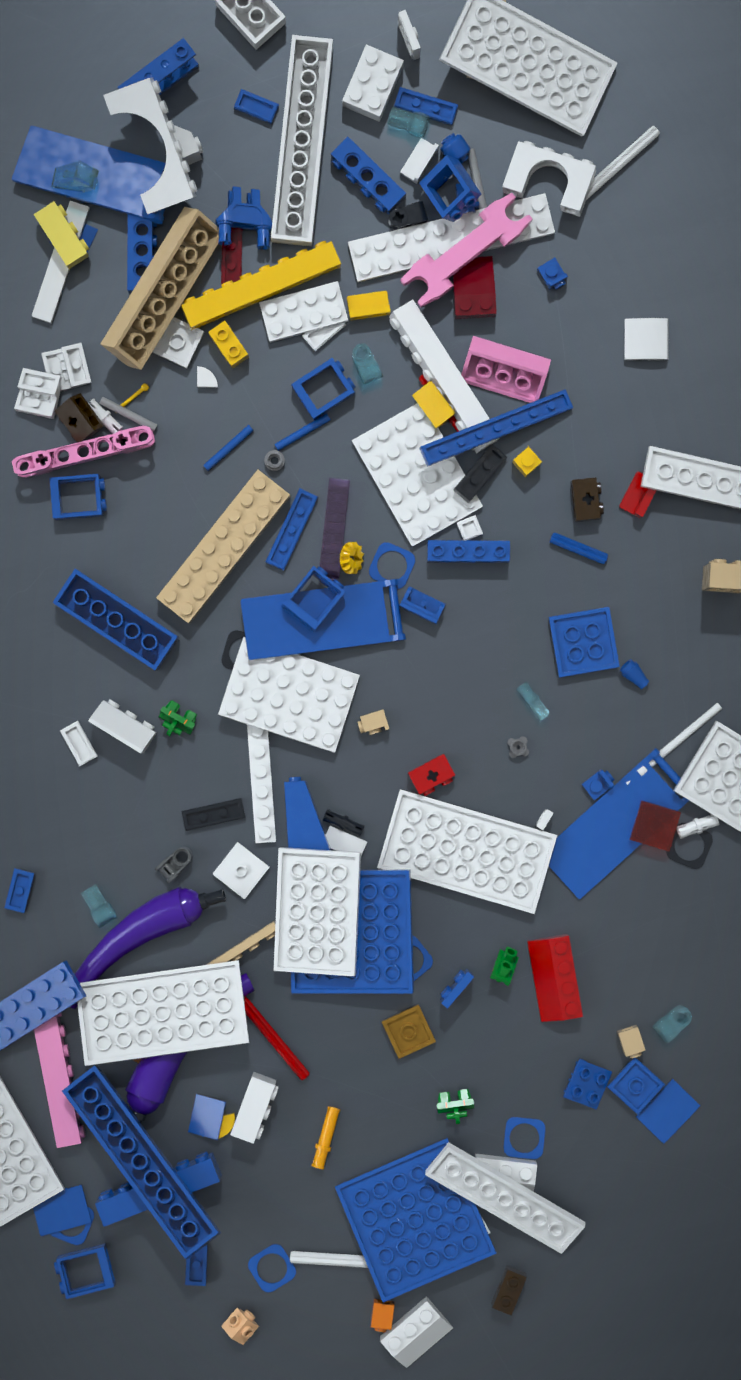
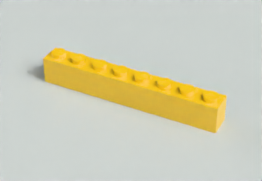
(261, 285)

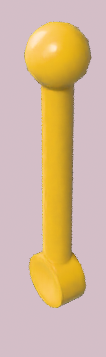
(144, 387)

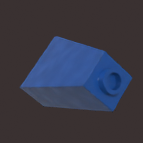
(303, 820)

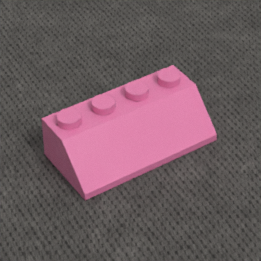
(505, 370)

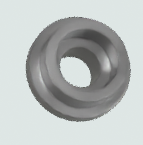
(274, 467)

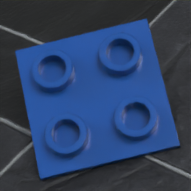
(587, 1084)

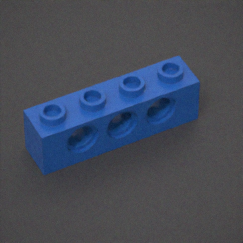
(349, 150)
(136, 241)
(468, 551)

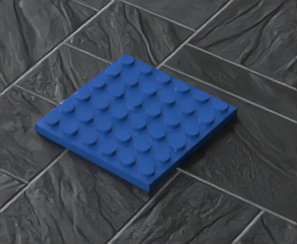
(383, 940)
(412, 1224)

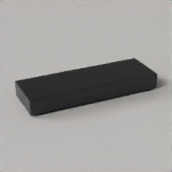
(480, 473)
(213, 814)

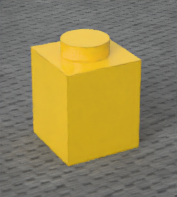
(526, 461)

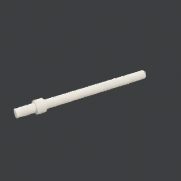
(683, 735)

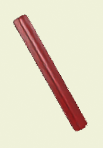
(275, 1040)

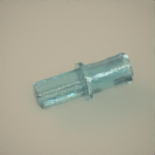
(533, 701)

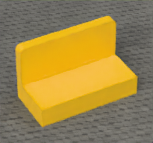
(368, 305)
(433, 404)

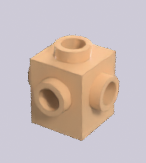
(240, 1325)

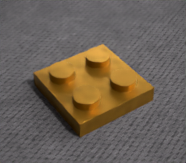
(408, 1031)

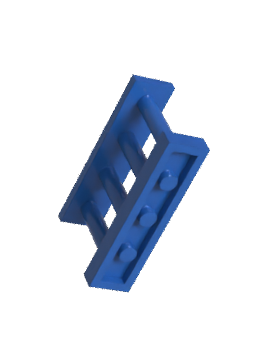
(167, 67)

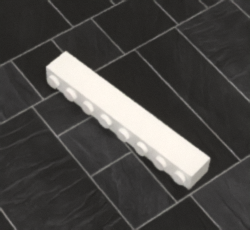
(438, 366)

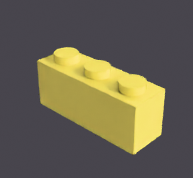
(62, 234)

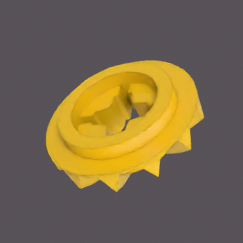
(347, 564)

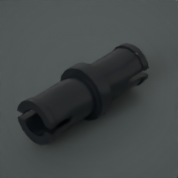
(343, 822)

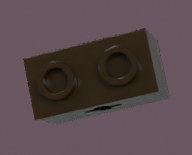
(79, 418)
(579, 489)
(509, 1290)

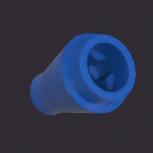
(633, 673)

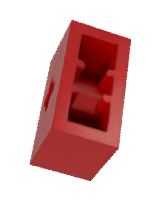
(441, 766)

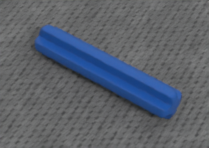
(579, 548)

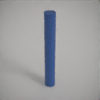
(302, 432)
(228, 447)

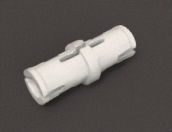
(105, 417)
(697, 826)

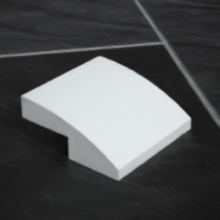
(646, 339)
(69, 364)
(38, 393)

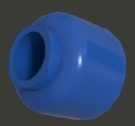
(456, 147)

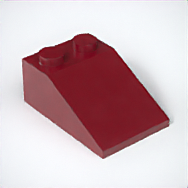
(475, 289)

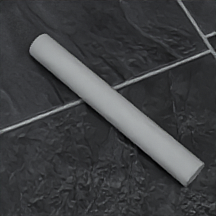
(476, 177)
(127, 413)

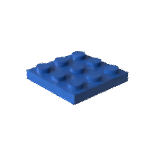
(584, 642)

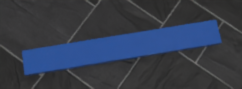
(496, 427)

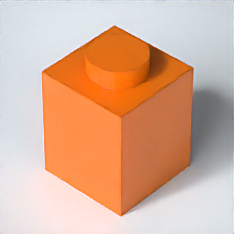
(382, 1315)

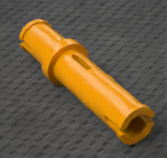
(323, 1145)

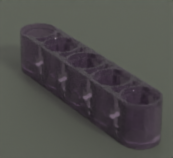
(334, 526)

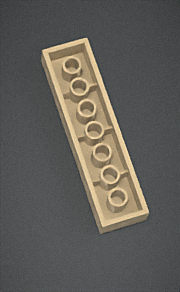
(162, 288)
(223, 546)

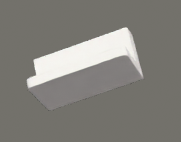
(419, 160)

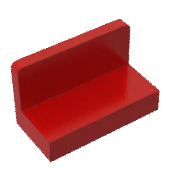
(636, 497)

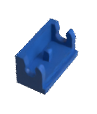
(422, 605)

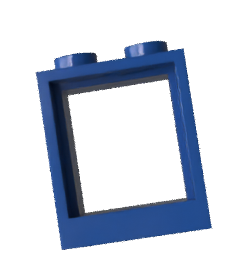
(439, 176)
(305, 399)
(56, 499)
(299, 613)
(106, 1268)

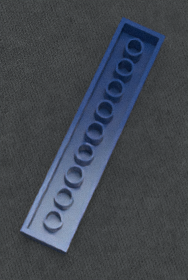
(141, 1162)

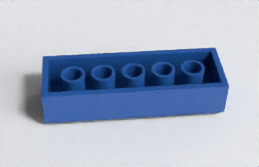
(115, 619)
(125, 1201)

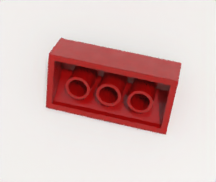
(555, 978)

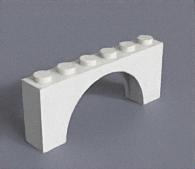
(144, 100)

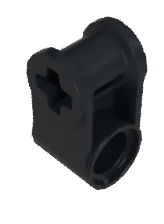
(411, 215)

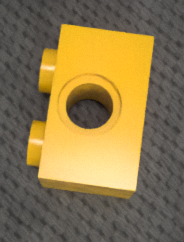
(228, 344)

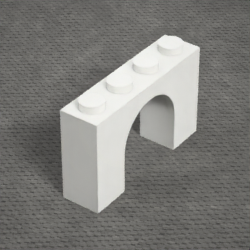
(530, 158)

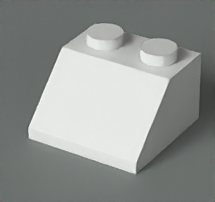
(190, 145)

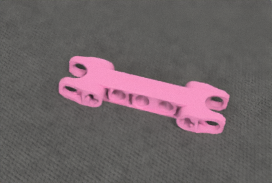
(495, 227)
(36, 458)

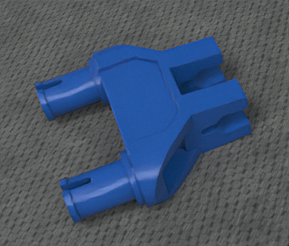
(244, 216)

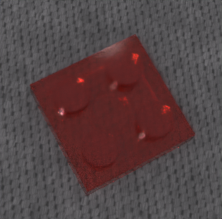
(655, 825)

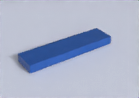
(291, 529)

